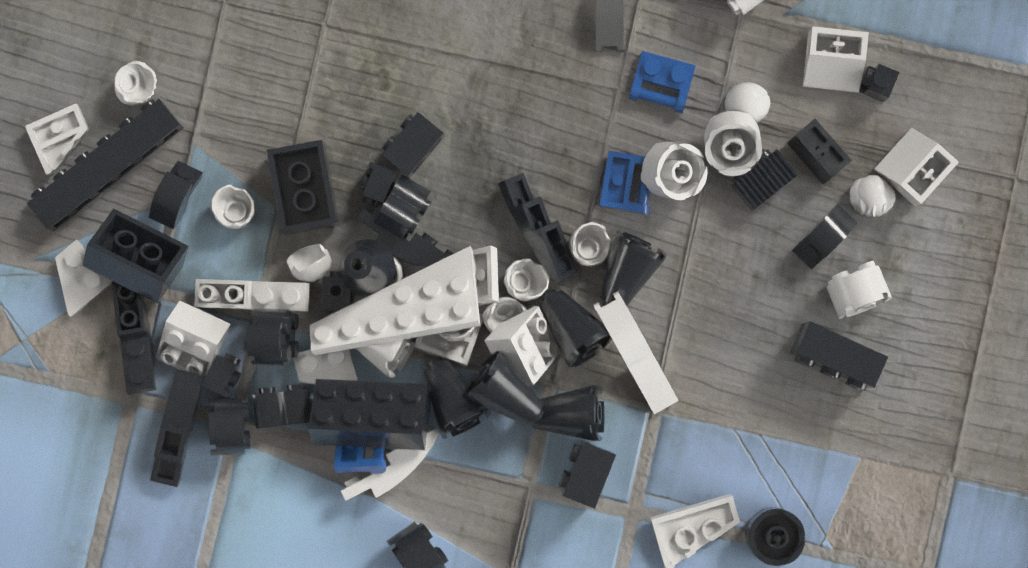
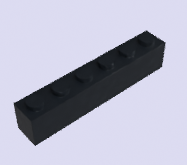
(105, 164)

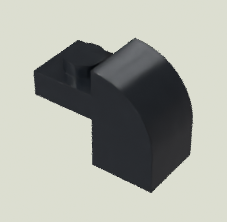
(173, 194)
(825, 236)

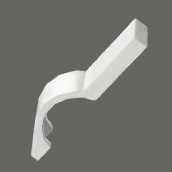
(636, 354)

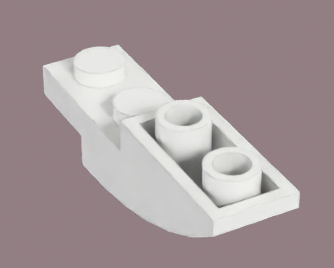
(251, 295)
(402, 464)

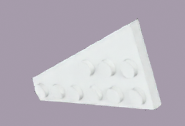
(420, 305)

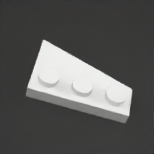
(691, 527)

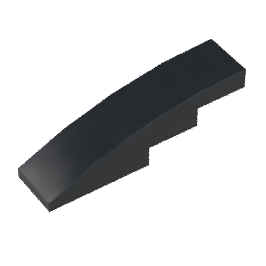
(542, 236)

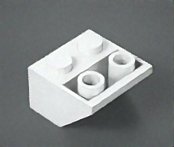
(835, 59)
(916, 166)
(191, 339)
(525, 343)

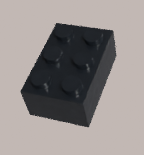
(302, 187)
(135, 255)
(838, 356)
(587, 473)

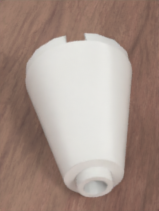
(389, 355)

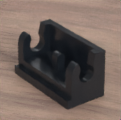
(819, 151)

